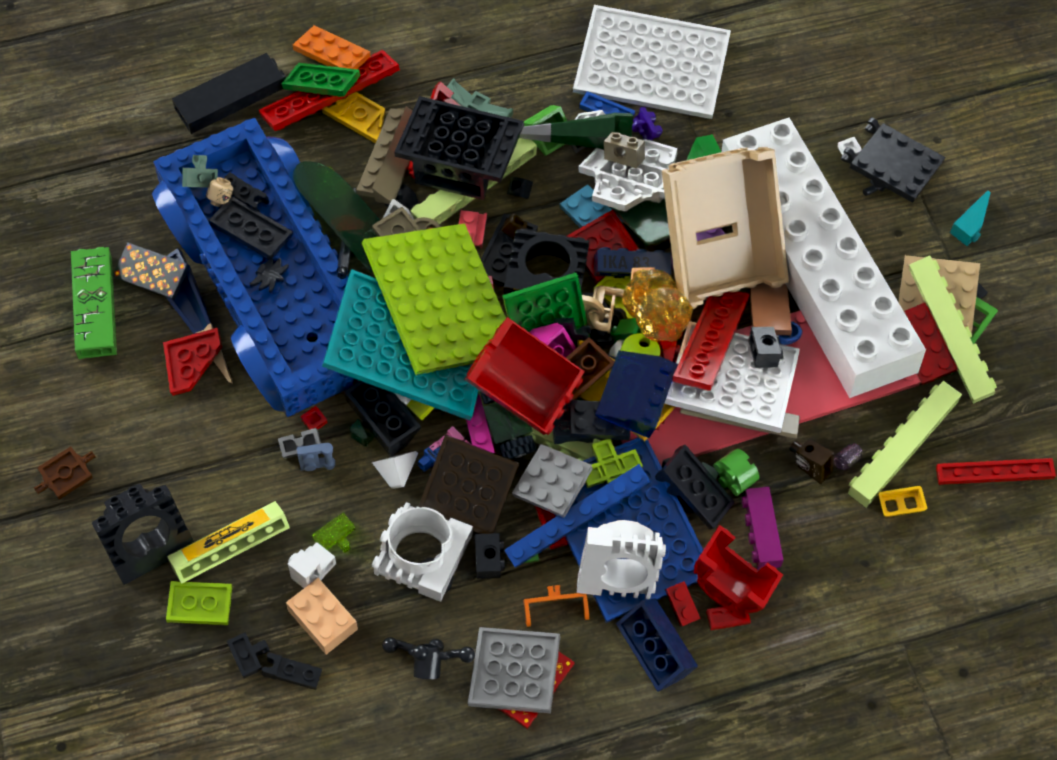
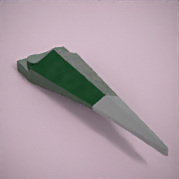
(581, 132)

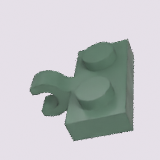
(199, 175)

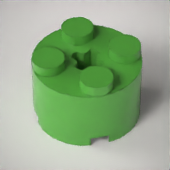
(736, 471)

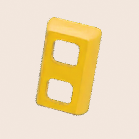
(899, 495)

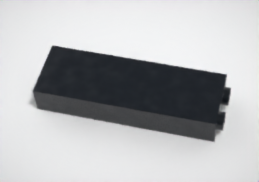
(229, 93)

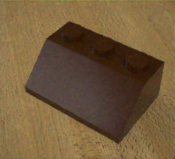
(592, 361)

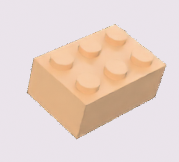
(322, 616)

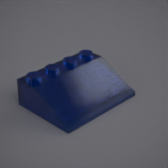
(636, 391)

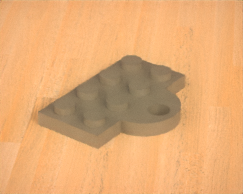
(401, 222)

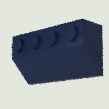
(656, 644)

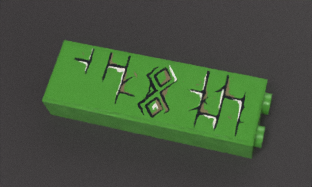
(93, 303)

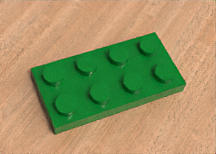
(321, 79)

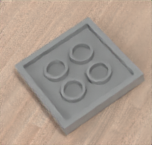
(552, 480)

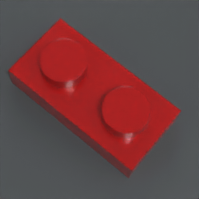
(682, 603)

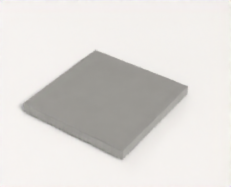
(514, 670)

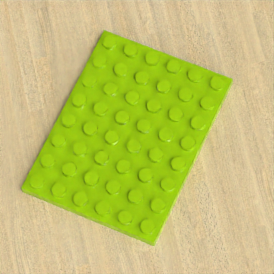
(436, 295)

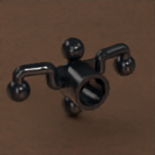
(428, 656)

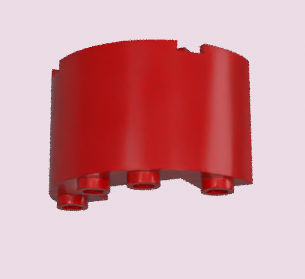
(732, 579)

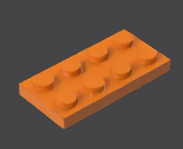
(330, 49)

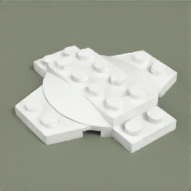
(627, 186)

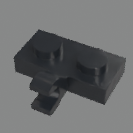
(575, 334)
(246, 654)

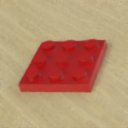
(604, 232)

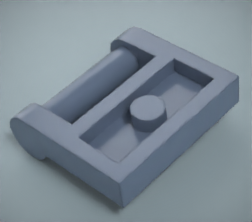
(310, 460)

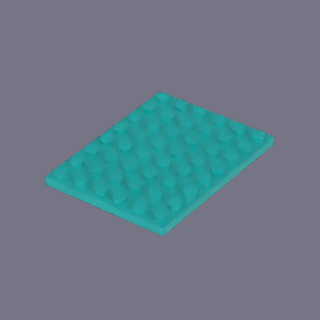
(371, 350)

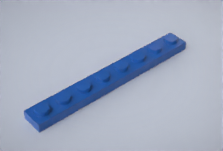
(577, 515)

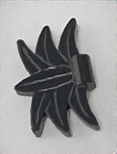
(269, 274)

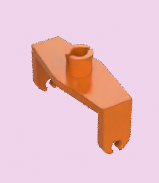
(555, 596)

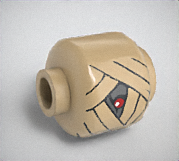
(219, 191)

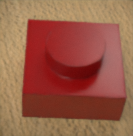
(314, 418)

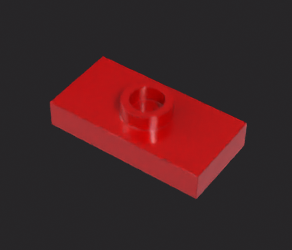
(724, 618)

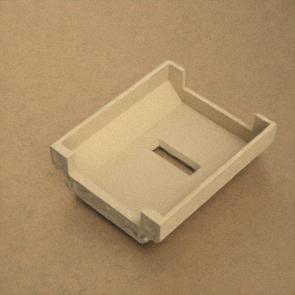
(718, 192)

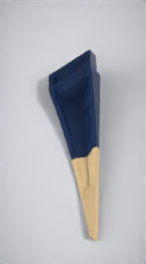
(193, 311)

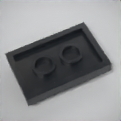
(587, 425)

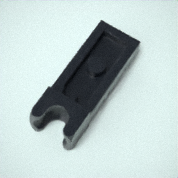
(246, 193)
(292, 671)

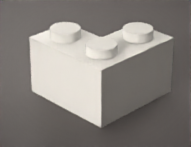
(310, 564)

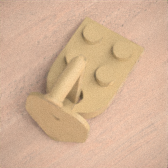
(595, 310)

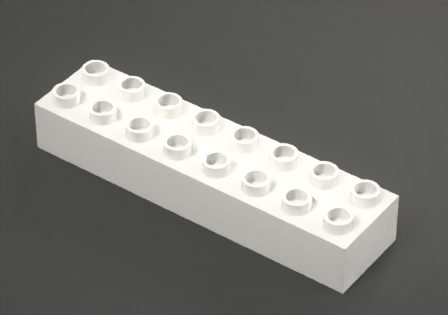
(833, 272)

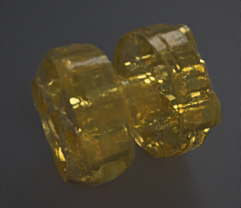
(657, 305)

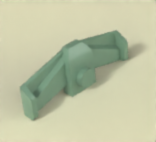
(476, 101)

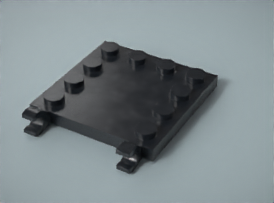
(894, 161)

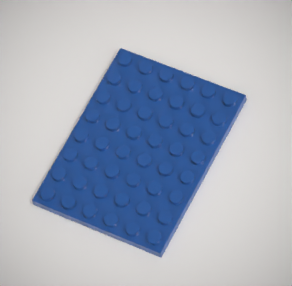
(654, 510)

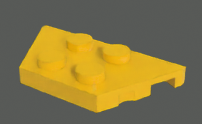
(359, 115)

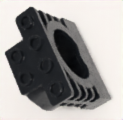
(532, 244)
(150, 548)

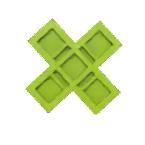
(609, 464)

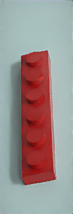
(995, 471)

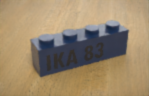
(621, 261)

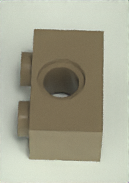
(624, 150)

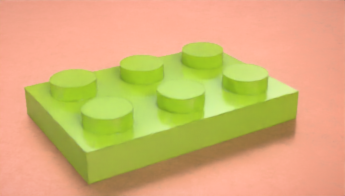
(199, 603)

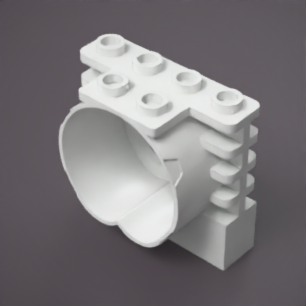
(615, 540)
(429, 577)

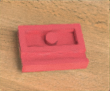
(475, 225)

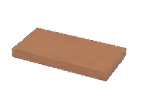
(771, 308)

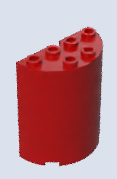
(525, 376)

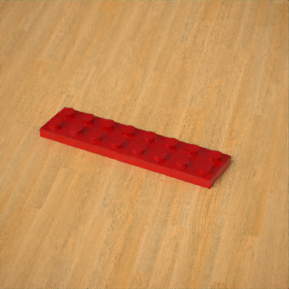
(301, 104)
(711, 340)

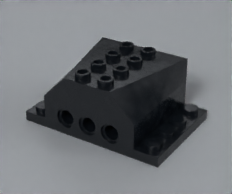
(457, 146)

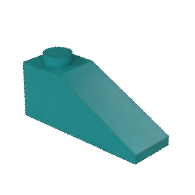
(970, 223)

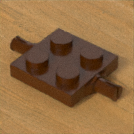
(65, 472)

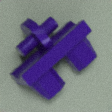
(644, 125)

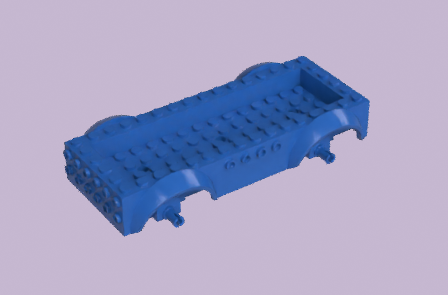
(305, 305)

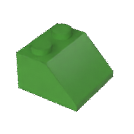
(549, 115)

